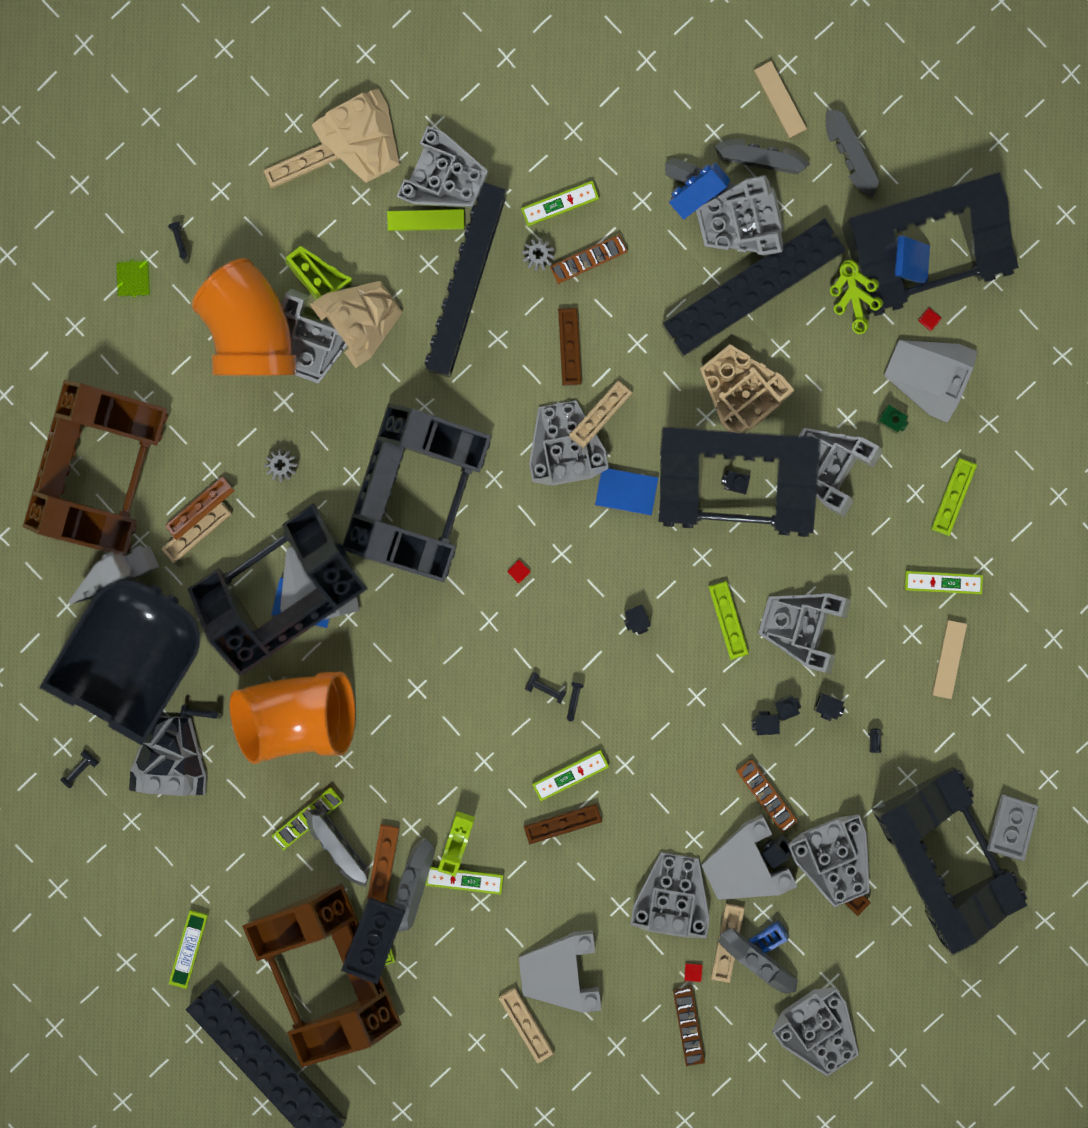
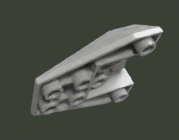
(443, 174)
(931, 374)
(555, 456)
(298, 585)
(835, 858)
(673, 899)
(818, 1030)

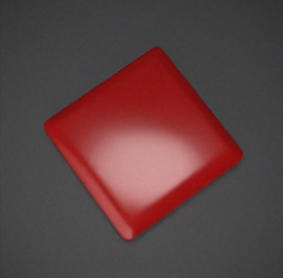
(929, 319)
(518, 571)
(693, 972)

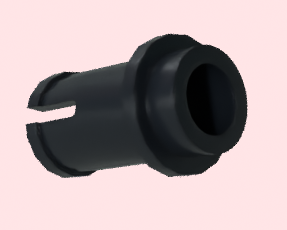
(875, 740)

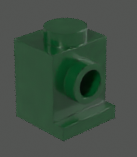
(886, 419)

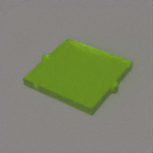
(132, 279)

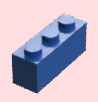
(699, 190)

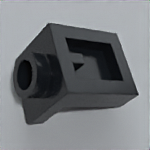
(735, 482)

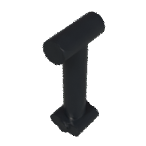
(175, 228)
(533, 683)
(574, 700)
(185, 711)
(88, 759)

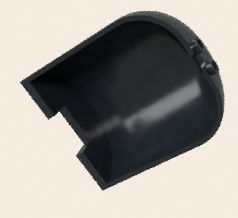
(126, 657)

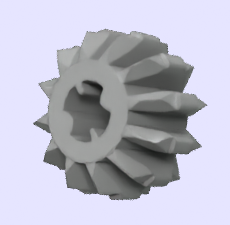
(532, 258)
(276, 460)

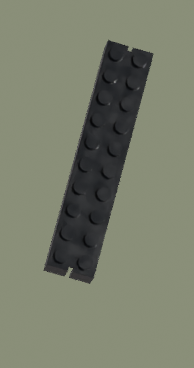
(466, 281)
(753, 288)
(263, 1060)

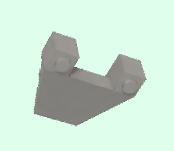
(312, 340)
(836, 459)
(115, 569)
(798, 625)
(739, 870)
(552, 973)

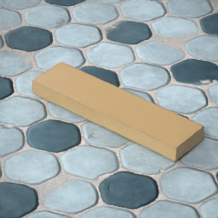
(780, 99)
(299, 165)
(600, 414)
(178, 548)
(949, 659)
(723, 960)
(526, 1025)

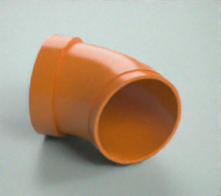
(245, 322)
(294, 717)

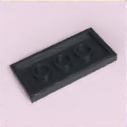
(373, 940)

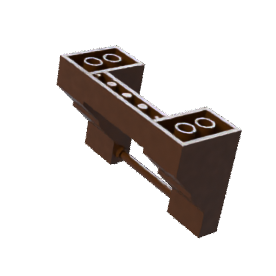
(77, 522)
(348, 1027)

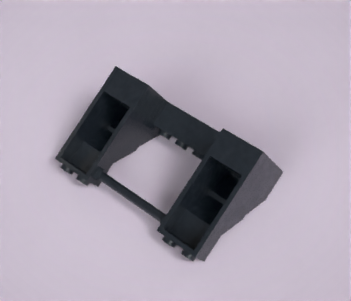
(984, 221)
(428, 436)
(682, 476)
(325, 563)
(973, 912)

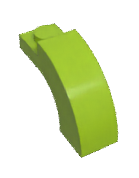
(456, 844)

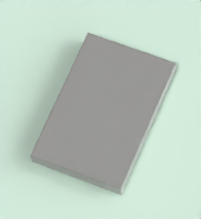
(1012, 827)

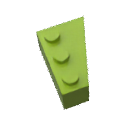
(315, 274)

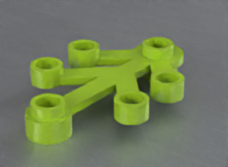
(855, 293)

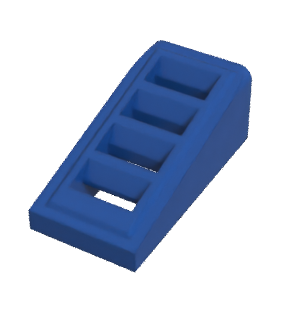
(771, 930)

